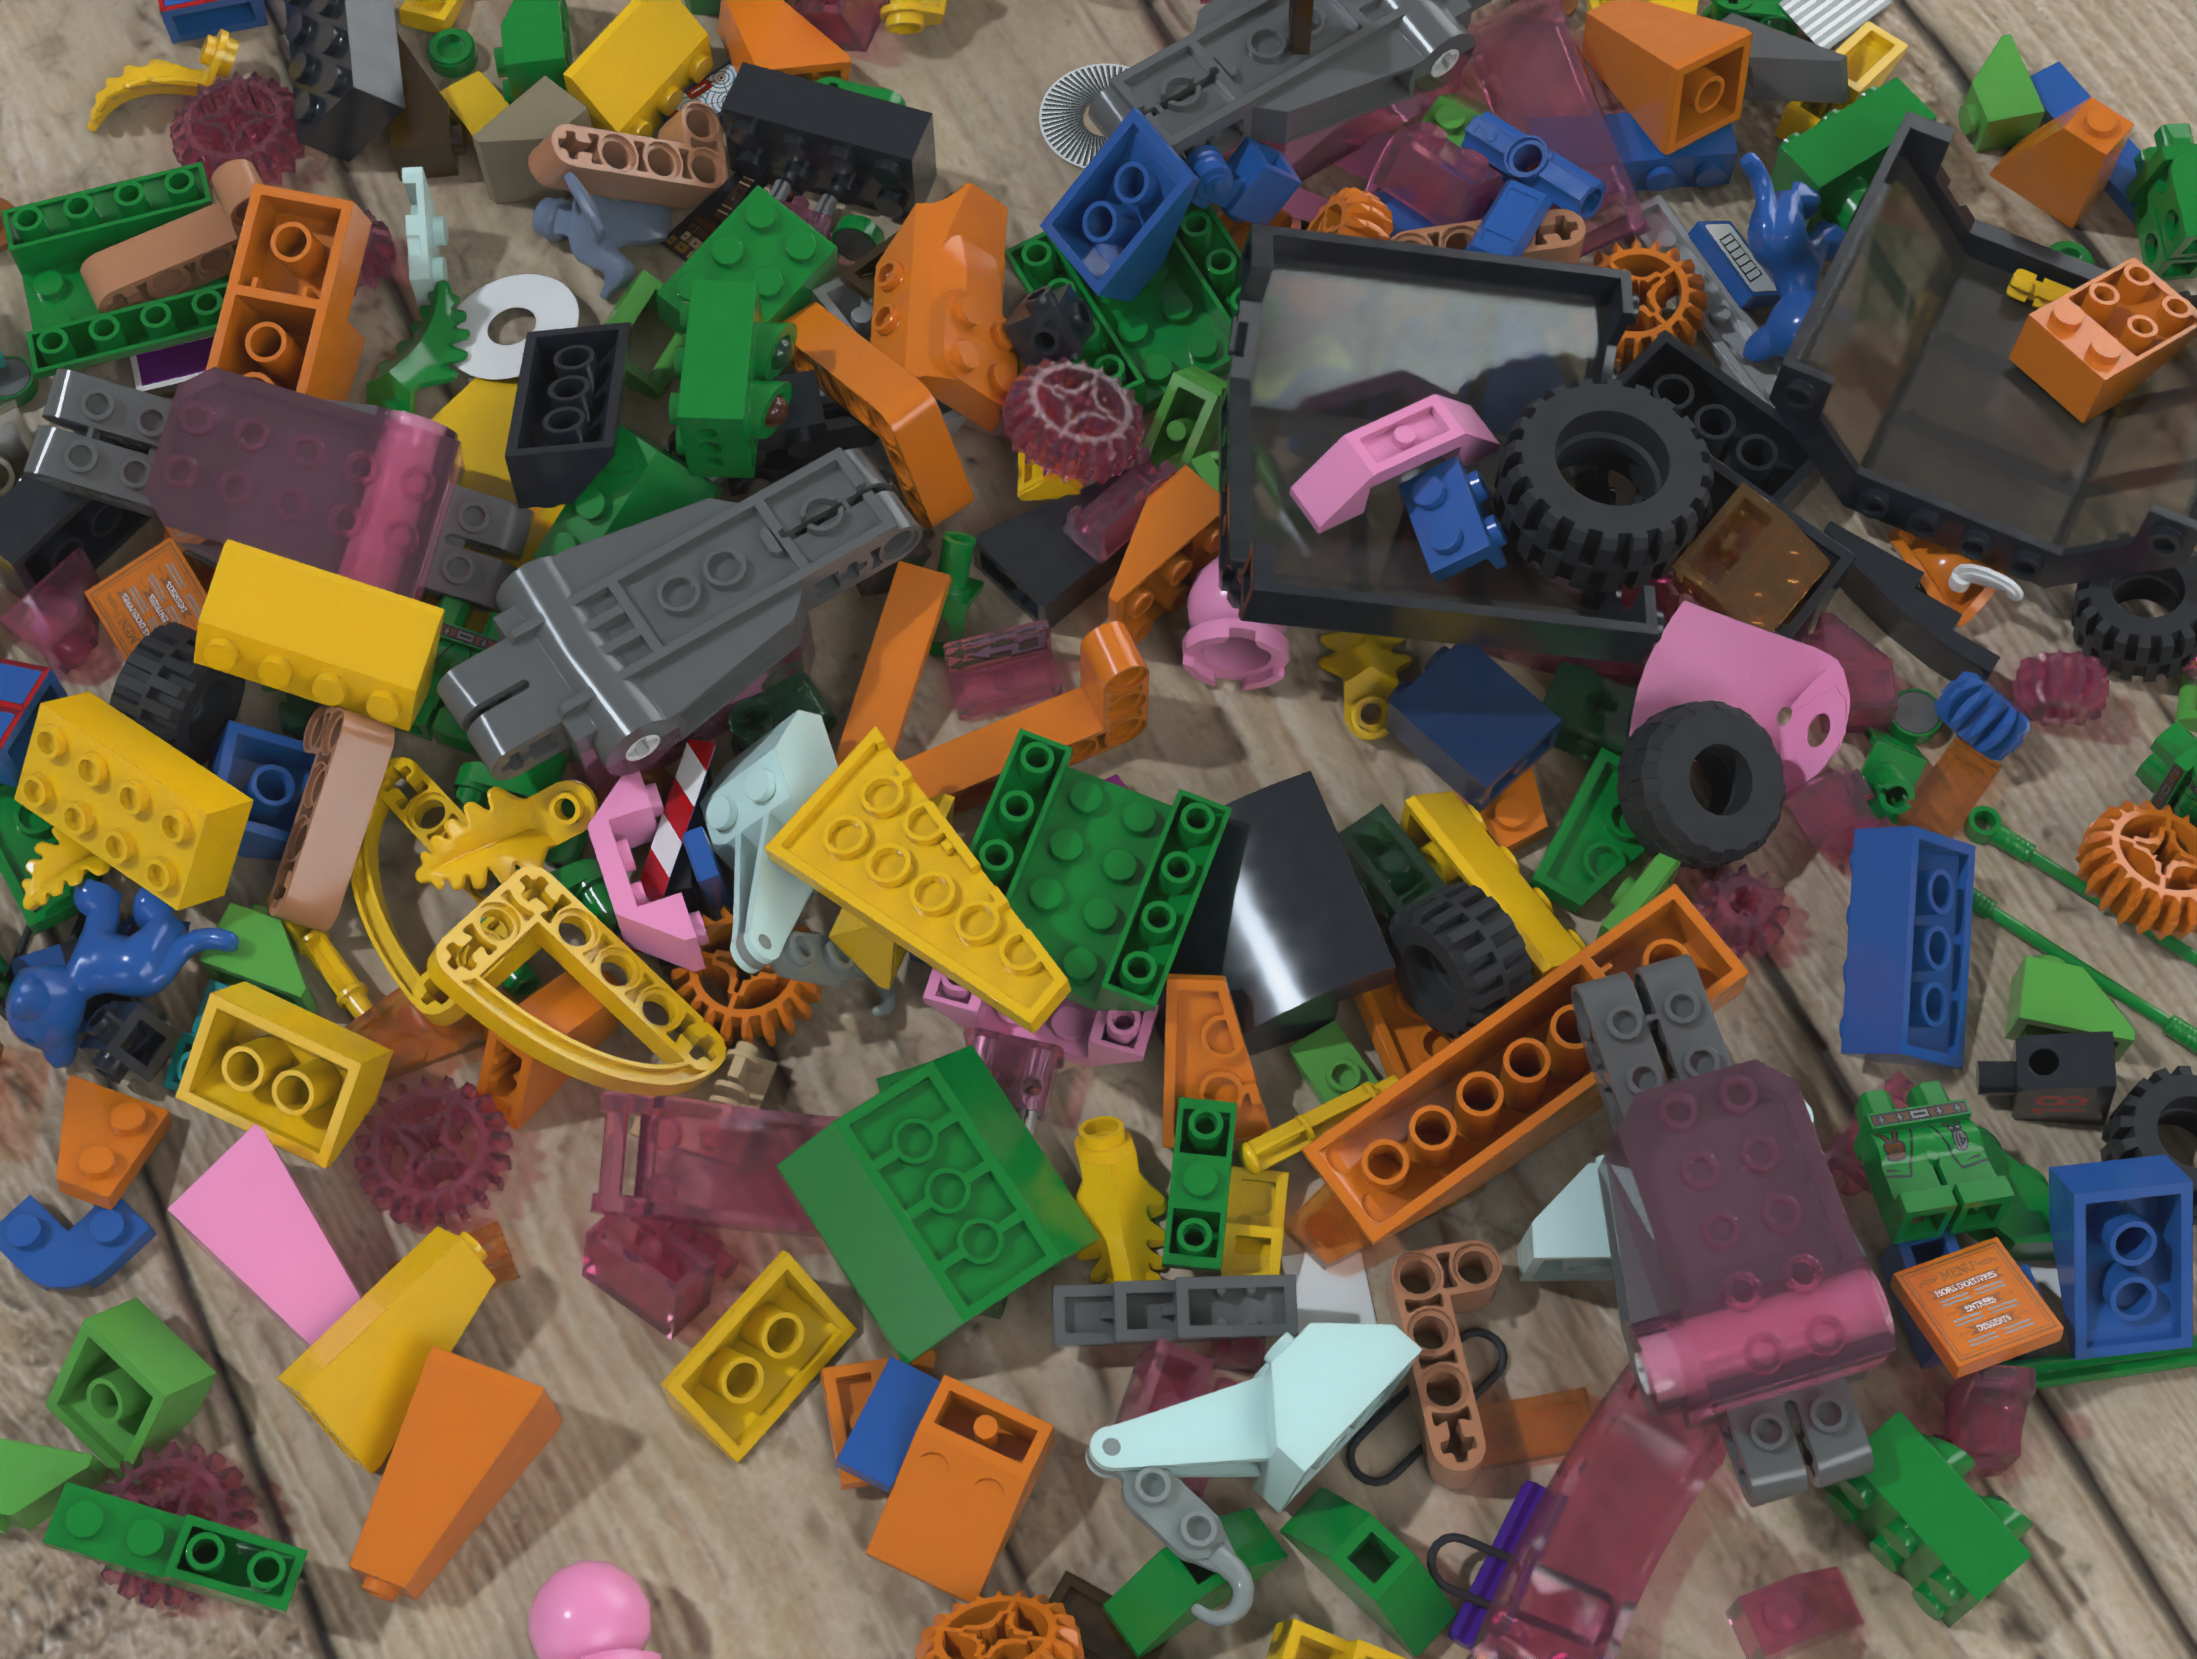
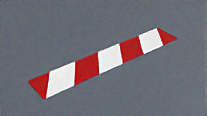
(675, 819)

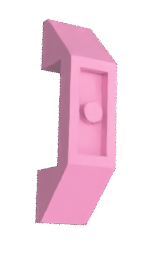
(1342, 478)
(656, 927)
(1083, 1033)

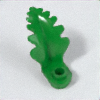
(426, 357)

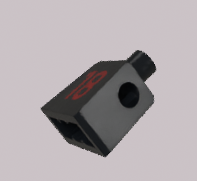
(2055, 1077)

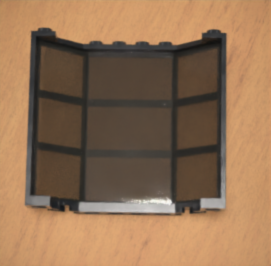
(1355, 331)
(1932, 428)

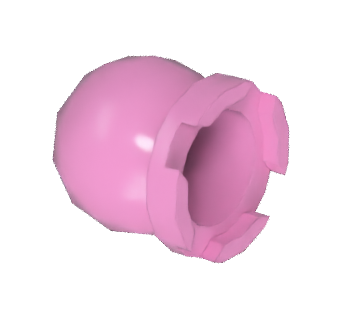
(1226, 646)
(590, 1614)

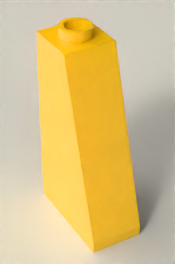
(370, 1360)

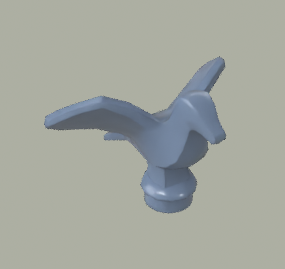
(599, 228)

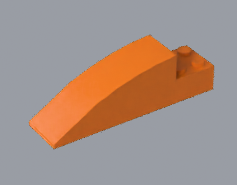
(293, 297)
(1503, 1082)

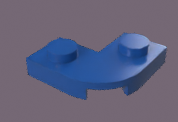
(76, 1257)

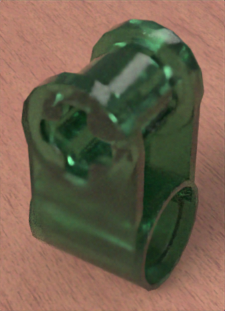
(773, 707)

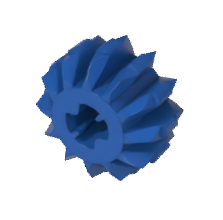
(1982, 716)

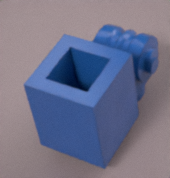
(1246, 186)

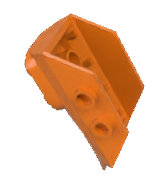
(944, 303)

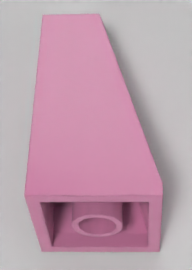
(267, 1237)

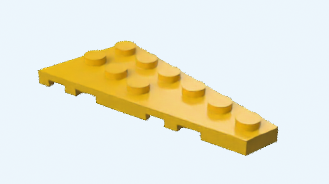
(904, 870)

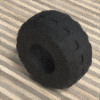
(1743, 777)

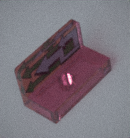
(1001, 669)

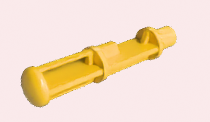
(326, 959)
(1305, 1128)

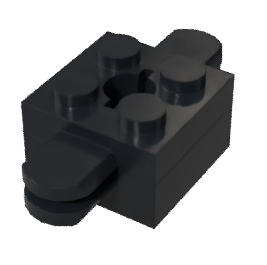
(805, 435)

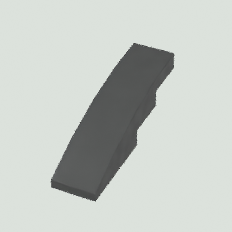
(1174, 1310)

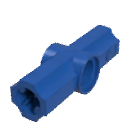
(1513, 152)

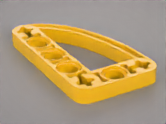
(372, 904)
(584, 963)

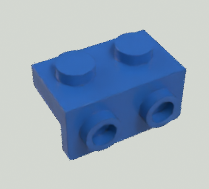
(1452, 519)

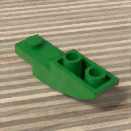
(175, 1549)

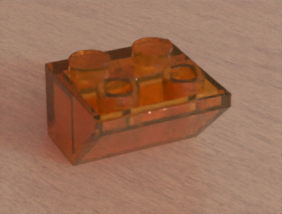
(1750, 562)

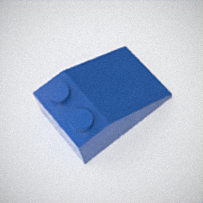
(1123, 210)
(270, 772)
(2124, 1255)

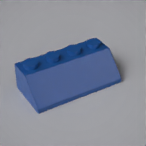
(1908, 947)

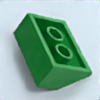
(631, 488)

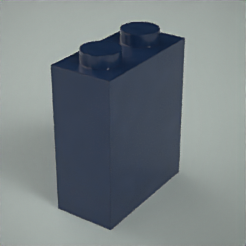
(1471, 723)

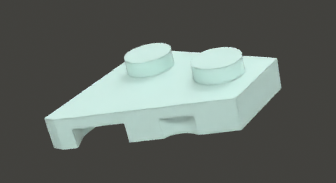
(424, 236)

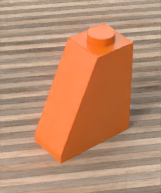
(778, 39)
(2066, 160)
(525, 1084)

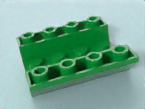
(60, 233)
(1173, 321)
(1096, 870)
(935, 1201)

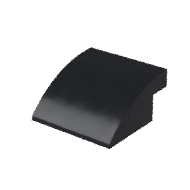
(1282, 919)

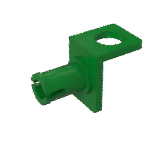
(956, 561)
(1891, 773)

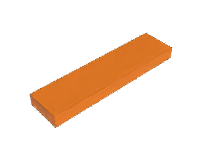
(896, 657)

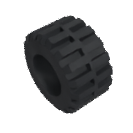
(2134, 642)
(174, 695)
(1458, 958)
(2154, 1102)

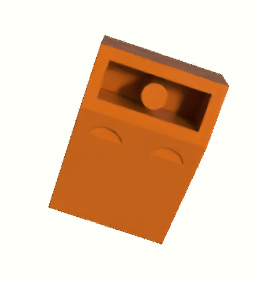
(2104, 338)
(1167, 549)
(961, 1489)

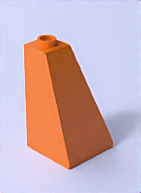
(1669, 68)
(450, 1466)

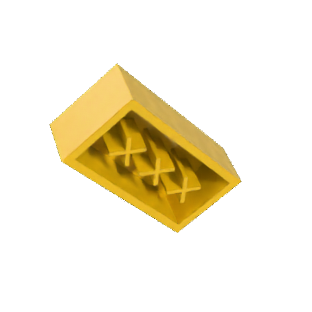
(133, 800)

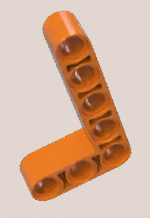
(891, 406)
(1090, 719)

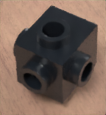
(1050, 325)
(129, 1041)

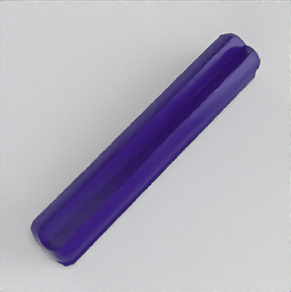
(1470, 1616)

